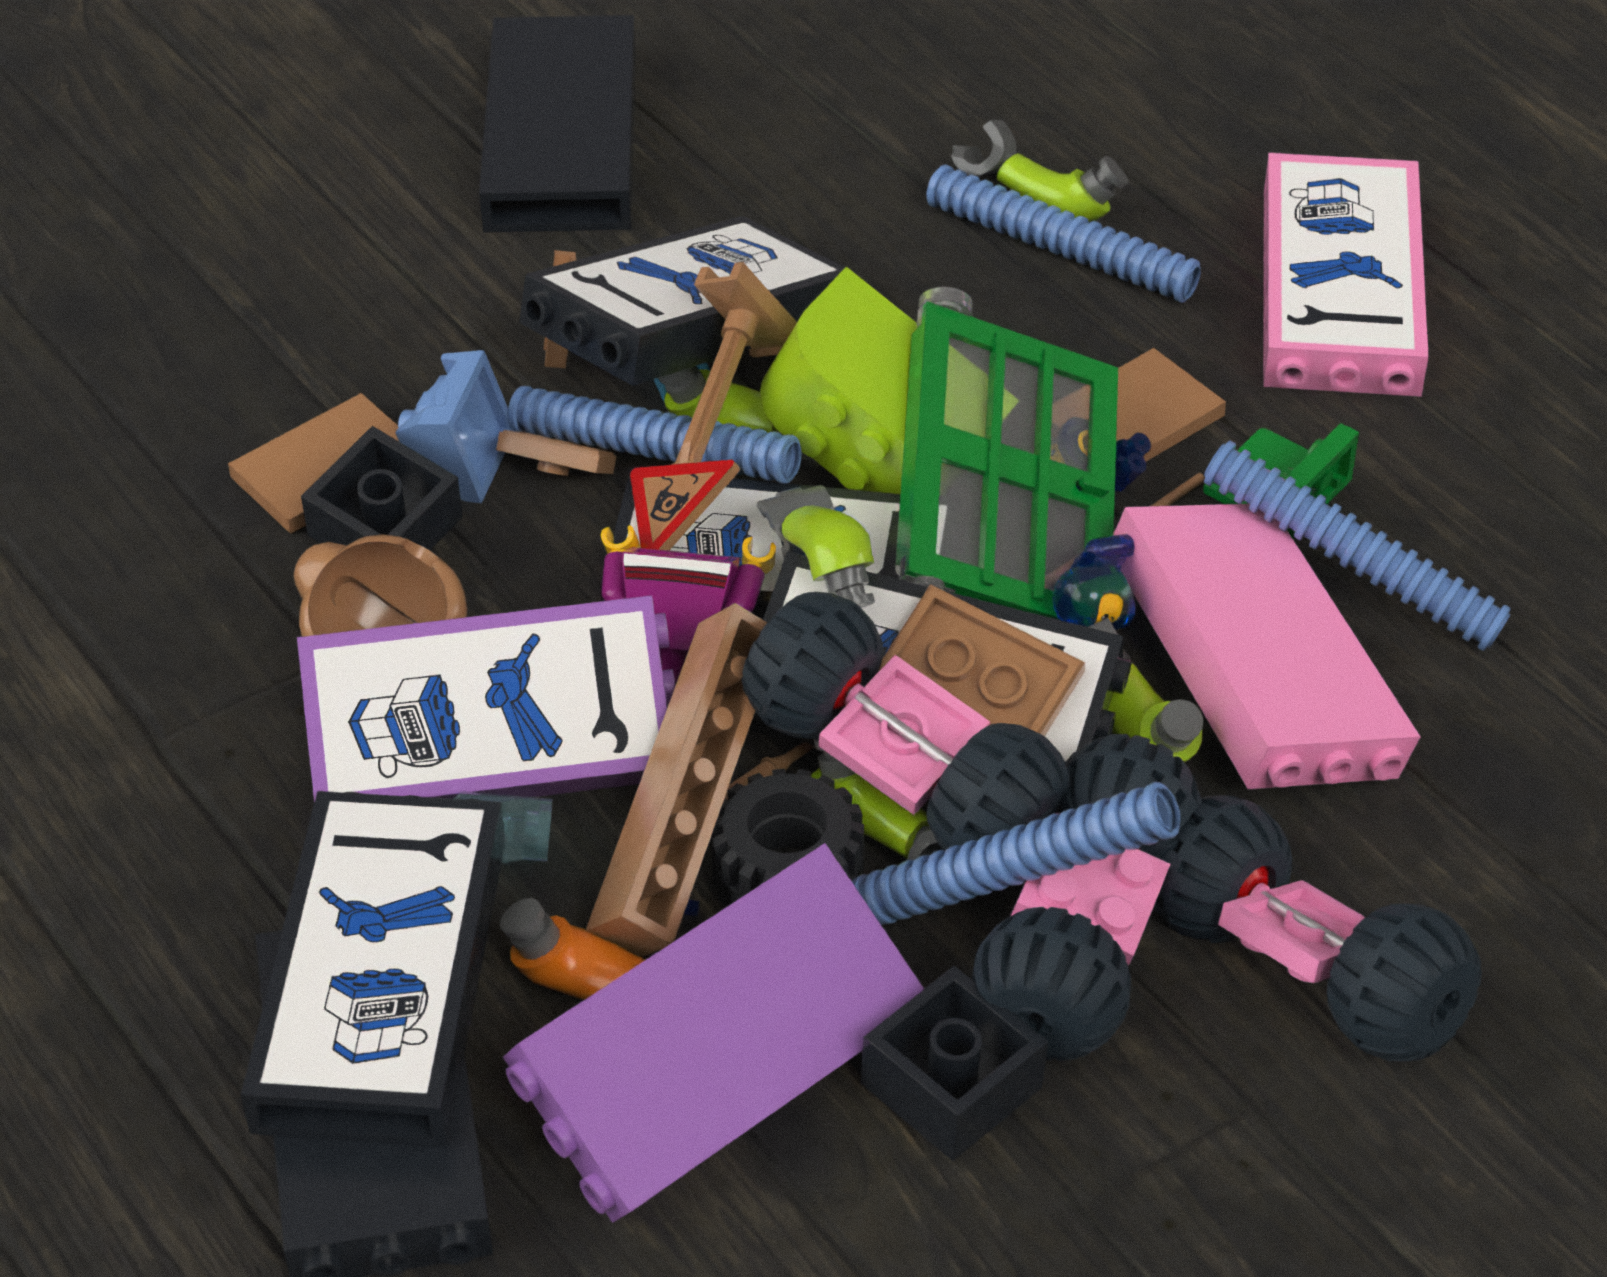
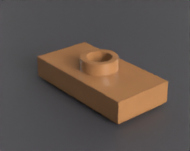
(556, 455)

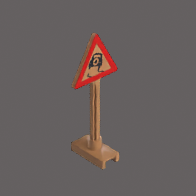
(676, 494)

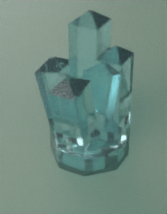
(525, 824)

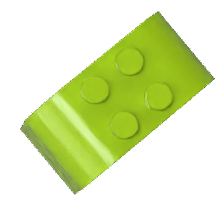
(846, 384)

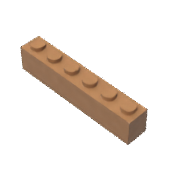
(680, 789)

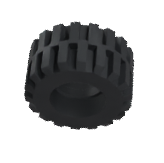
(779, 814)

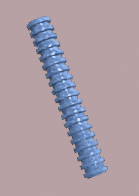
(1063, 233)
(650, 432)
(1356, 545)
(1021, 853)

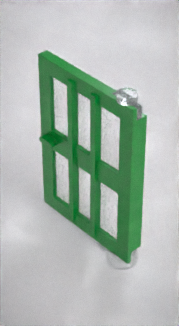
(1001, 457)

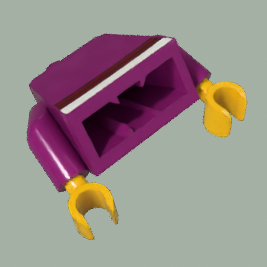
(682, 585)

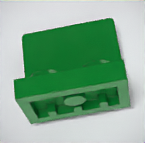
(1323, 468)

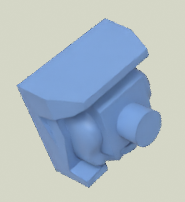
(460, 422)

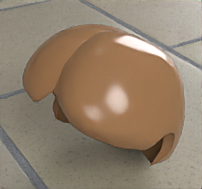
(374, 586)

